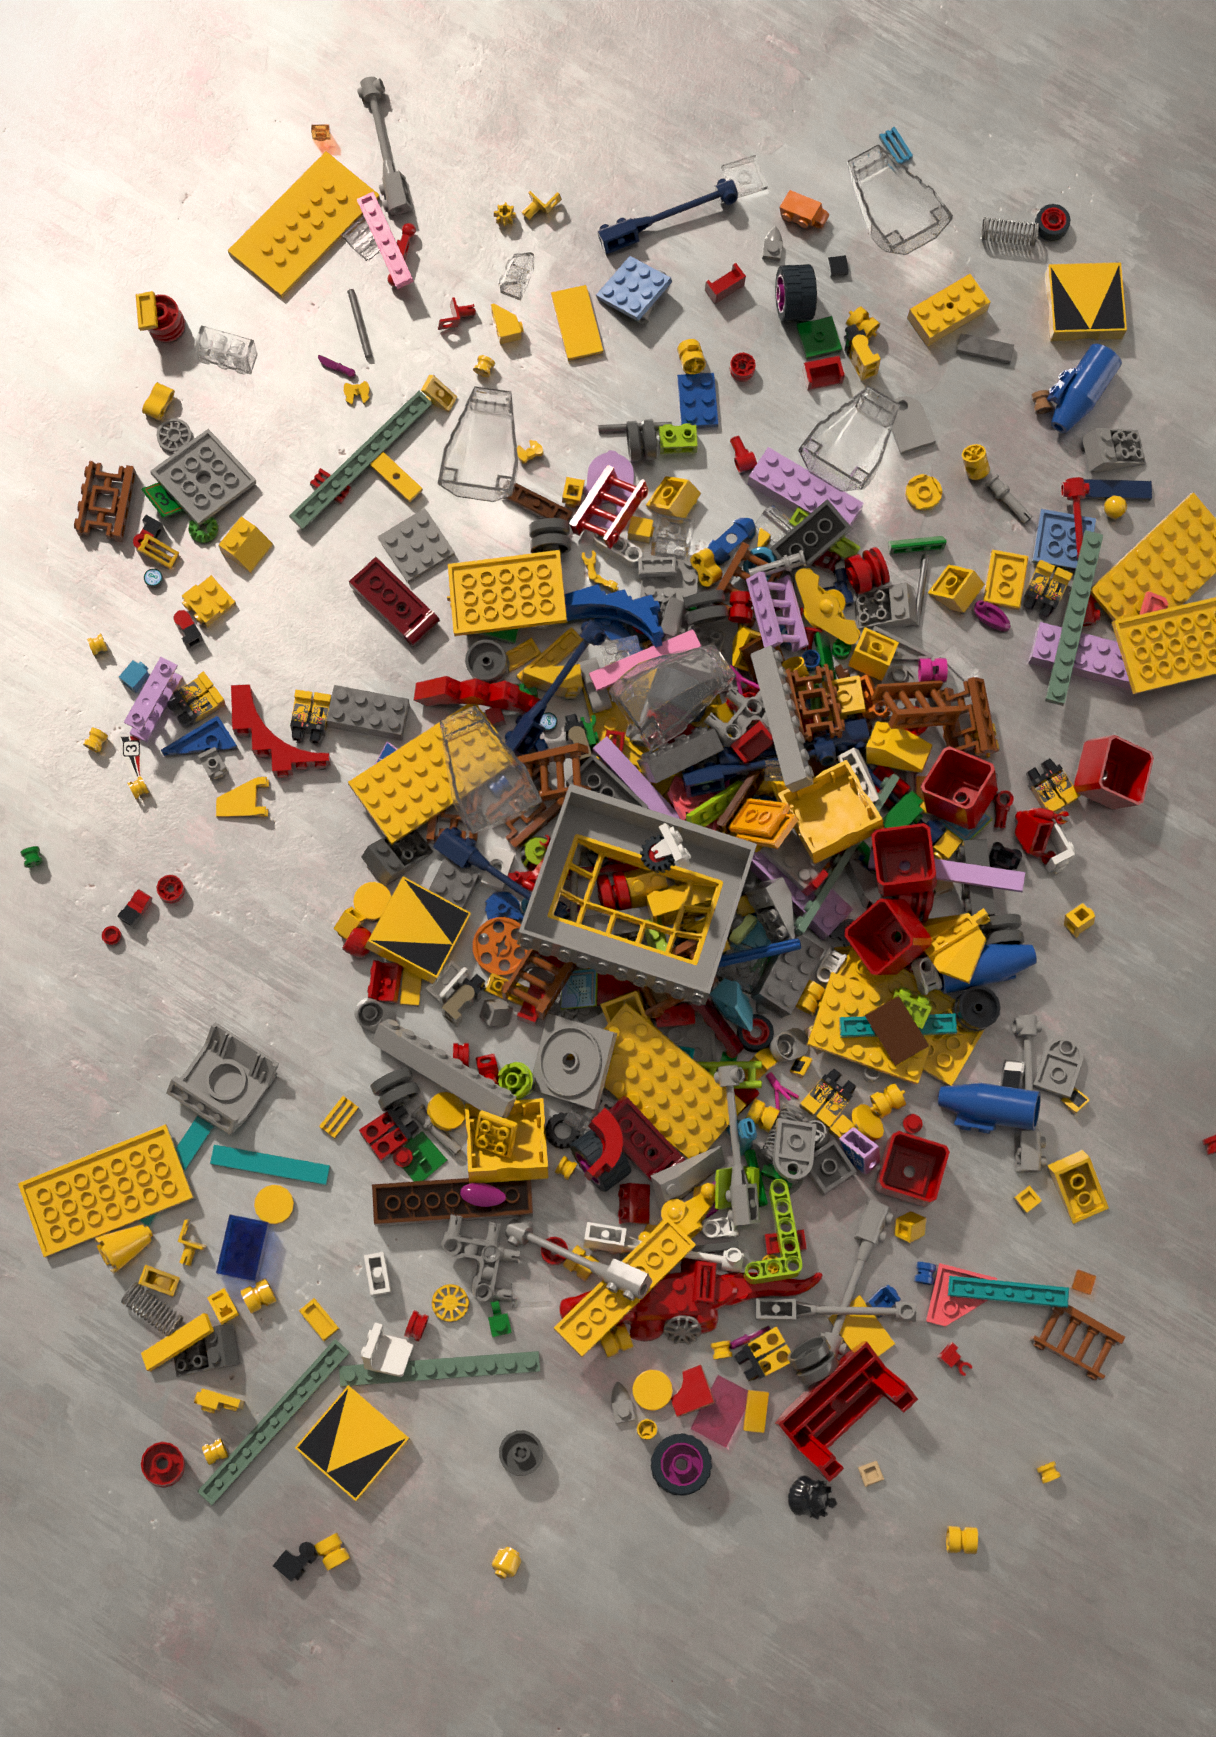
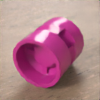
(925, 669)

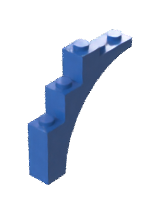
(594, 603)

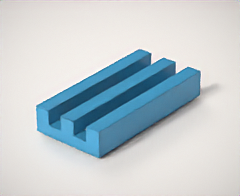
(882, 137)

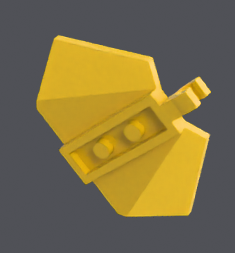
(956, 943)

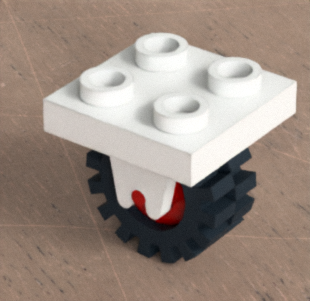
(663, 851)

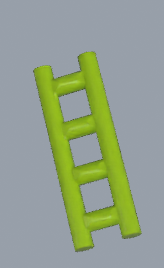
(750, 1065)

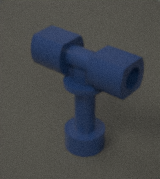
(841, 585)

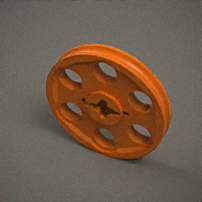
(490, 947)

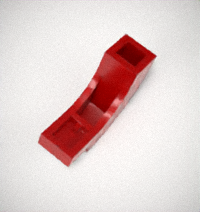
(611, 1137)

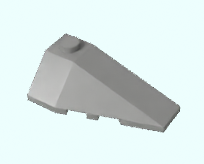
(683, 1177)

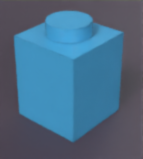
(134, 675)

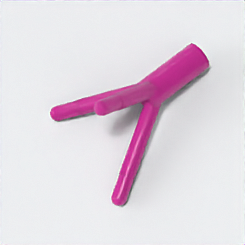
(739, 679)
(777, 1086)

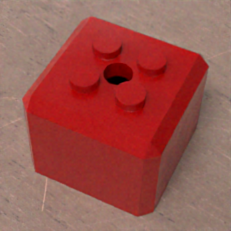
(1113, 772)
(956, 776)
(901, 845)
(874, 936)
(926, 1159)

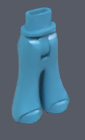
(747, 1134)

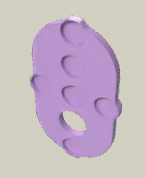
(624, 472)

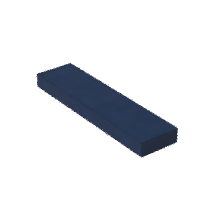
(1124, 488)

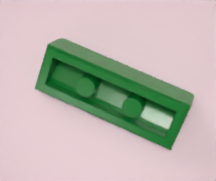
(916, 545)
(823, 648)

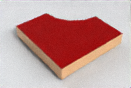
(694, 1392)

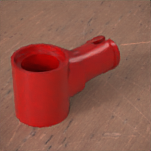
(743, 458)
(1001, 809)

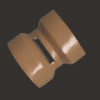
(1042, 406)

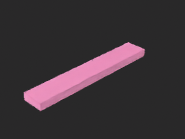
(385, 240)
(611, 673)

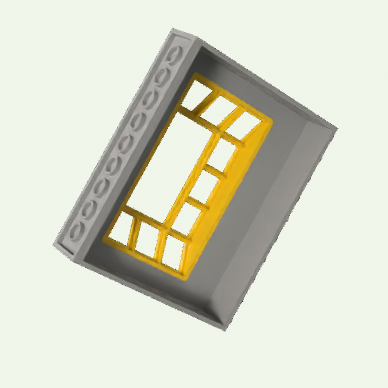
(617, 832)

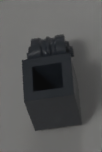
(291, 1565)

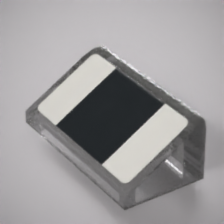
(1012, 1073)

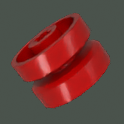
(615, 893)

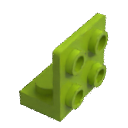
(918, 1005)
(723, 1184)

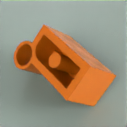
(803, 210)
(872, 707)

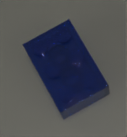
(243, 1248)

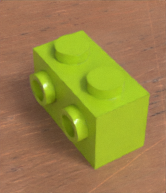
(677, 439)

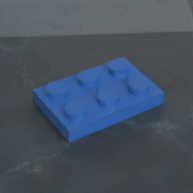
(697, 399)

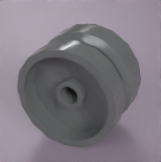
(641, 440)
(550, 535)
(705, 606)
(486, 651)
(1003, 929)
(395, 1088)
(813, 1360)
(516, 1464)

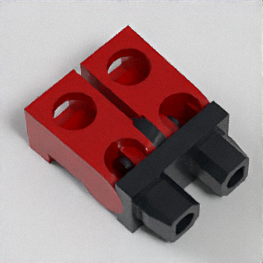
(394, 1130)

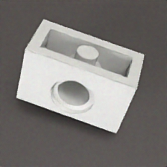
(497, 857)
(377, 1274)

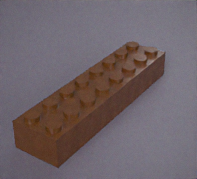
(438, 1199)

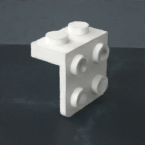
(1064, 848)
(447, 982)
(385, 1352)

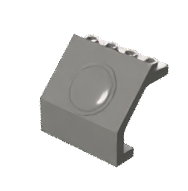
(224, 1080)

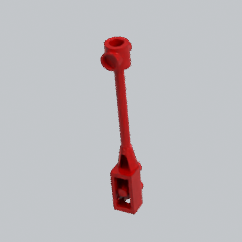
(1075, 491)

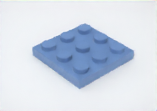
(634, 288)
(1057, 538)

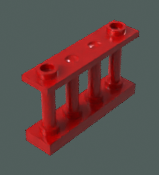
(600, 493)

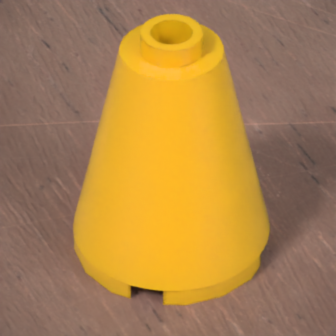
(123, 1245)

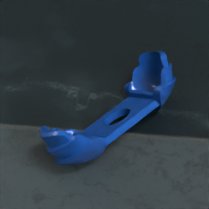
(721, 548)

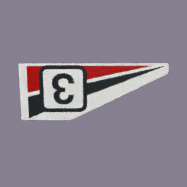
(131, 752)

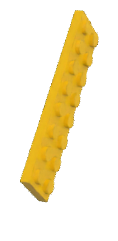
(604, 1309)

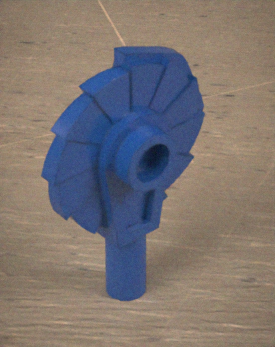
(503, 905)

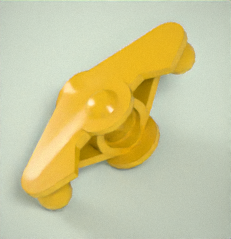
(825, 608)
(687, 1214)

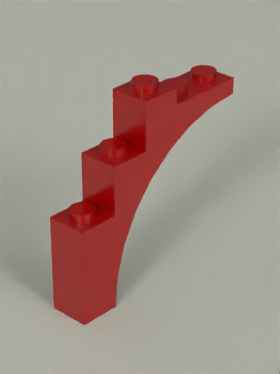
(474, 692)
(264, 742)

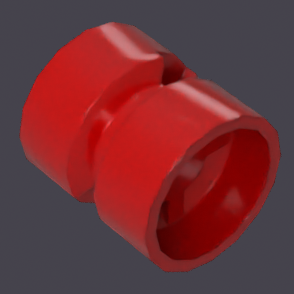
(741, 607)

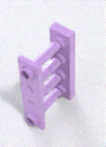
(766, 614)
(152, 699)

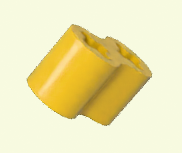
(158, 401)
(706, 567)

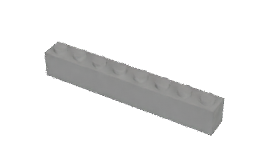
(782, 719)
(443, 1069)

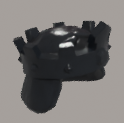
(810, 1497)

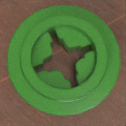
(201, 536)

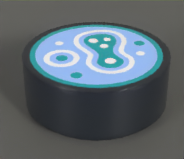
(153, 578)
(549, 721)

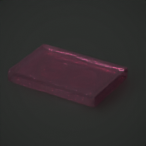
(721, 1418)

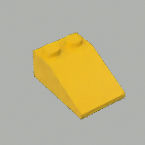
(544, 677)
(897, 748)
(1078, 1186)

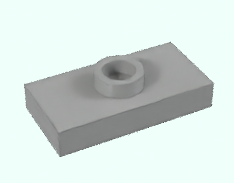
(657, 567)

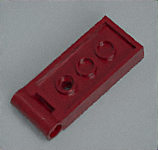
(387, 595)
(640, 1136)

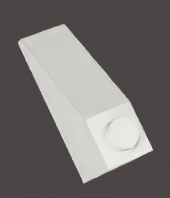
(860, 769)

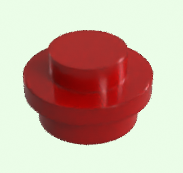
(111, 935)
(912, 1123)
(402, 1157)

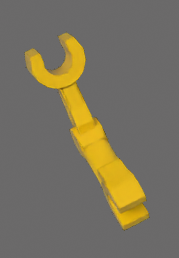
(590, 563)

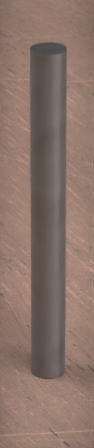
(359, 323)
(622, 427)
(921, 586)

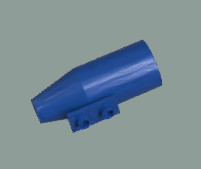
(1082, 386)
(995, 965)
(991, 1105)

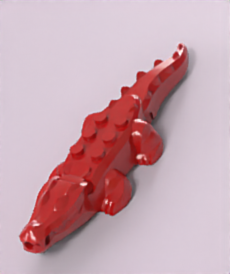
(675, 1297)

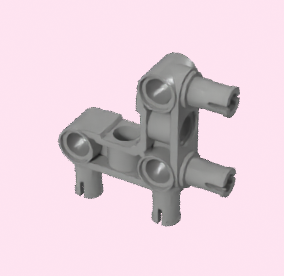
(741, 720)
(476, 1248)

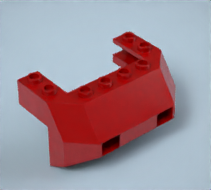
(837, 1403)

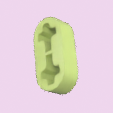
(743, 929)

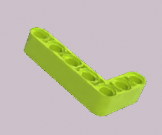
(783, 1238)

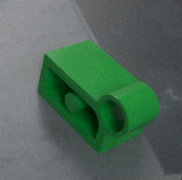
(905, 812)

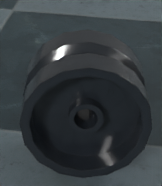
(987, 1008)

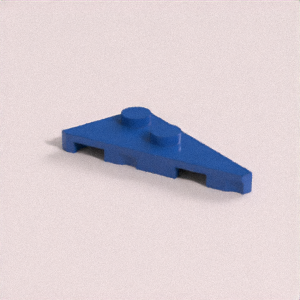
(202, 739)

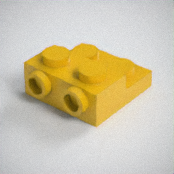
(207, 601)
(848, 695)
(213, 1401)

